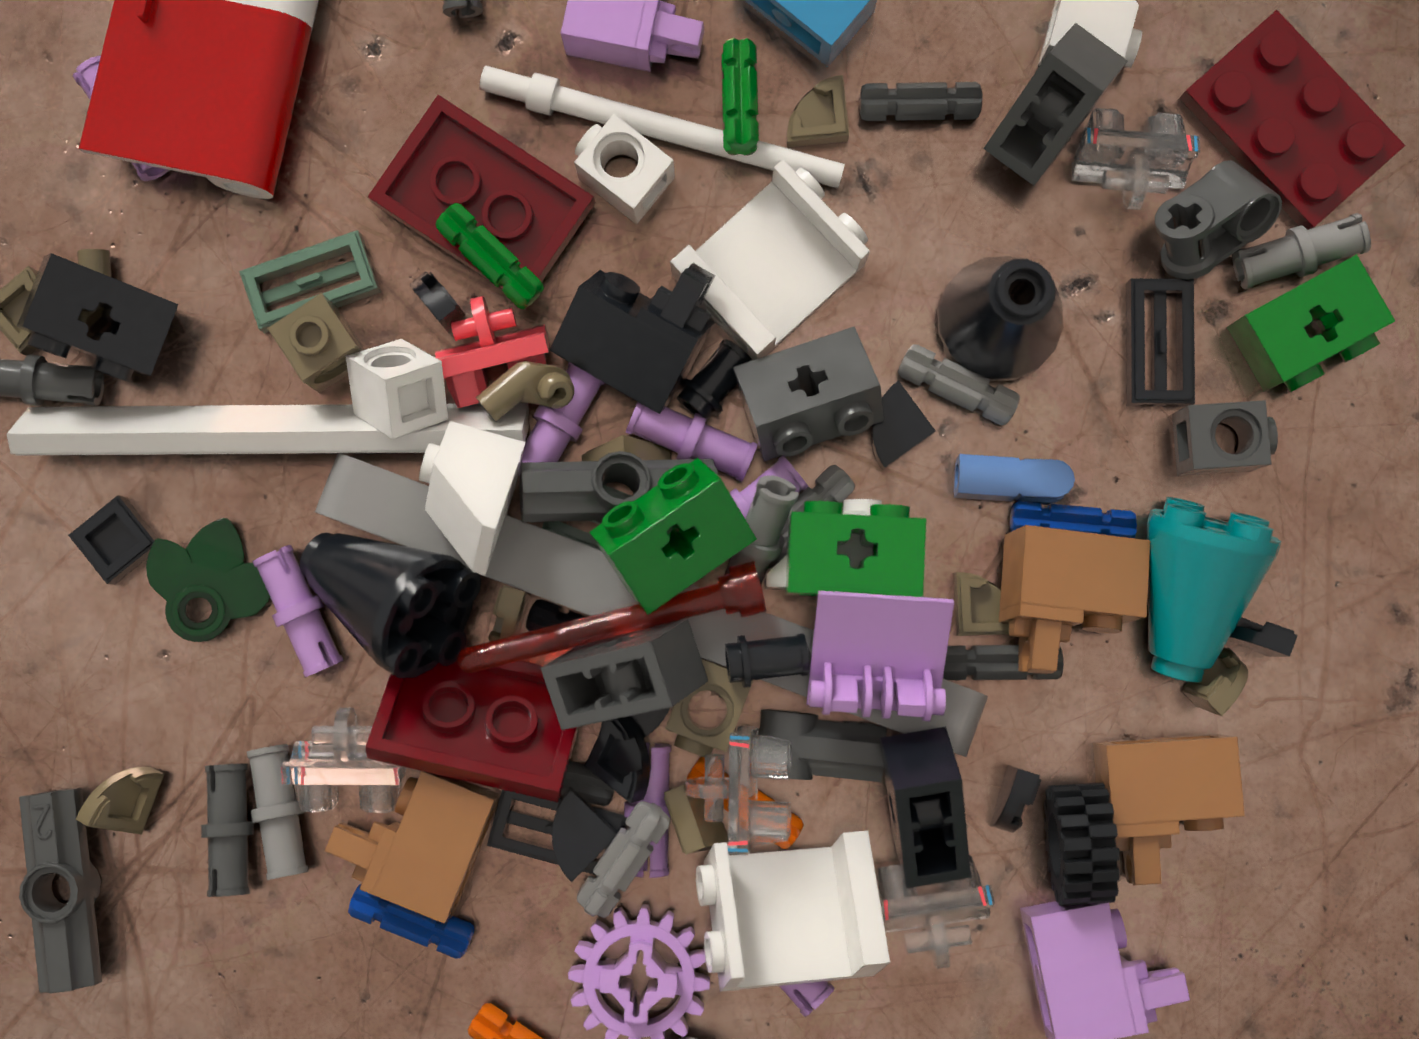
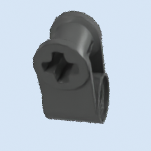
(1219, 215)

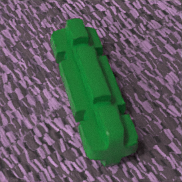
(740, 97)
(489, 255)

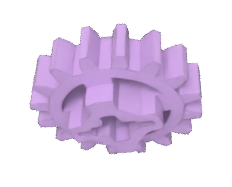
(609, 978)

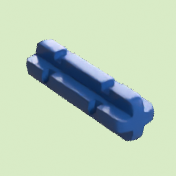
(1074, 518)
(452, 937)

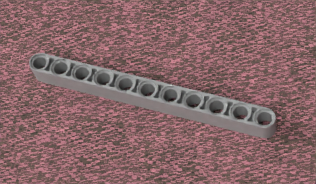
(586, 581)

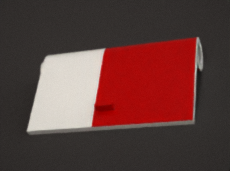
(201, 87)

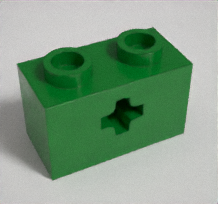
(1342, 305)
(704, 534)
(891, 570)

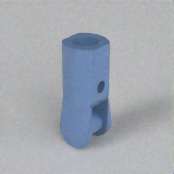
(1011, 479)

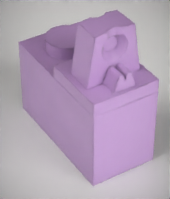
(629, 32)
(1084, 980)

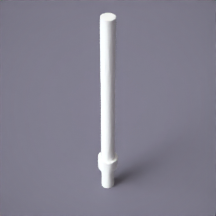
(545, 95)

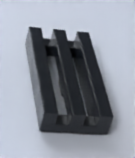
(1136, 342)
(505, 815)

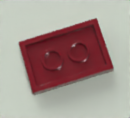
(1291, 120)
(501, 185)
(476, 728)

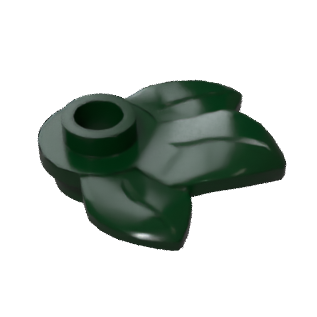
(209, 570)

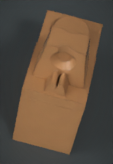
(1068, 580)
(1165, 783)
(428, 854)

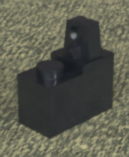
(637, 340)

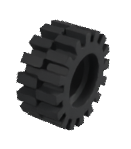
(1081, 844)

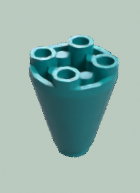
(1200, 583)

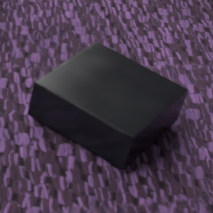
(114, 540)

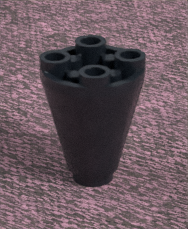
(989, 330)
(394, 599)

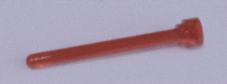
(734, 592)

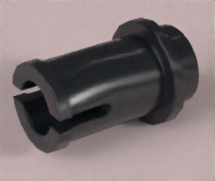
(713, 381)
(766, 658)

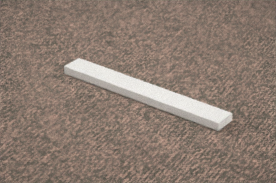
(232, 430)

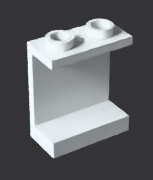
(776, 261)
(793, 915)

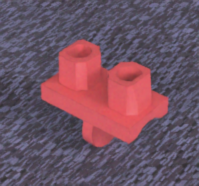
(465, 363)

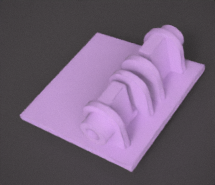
(879, 654)

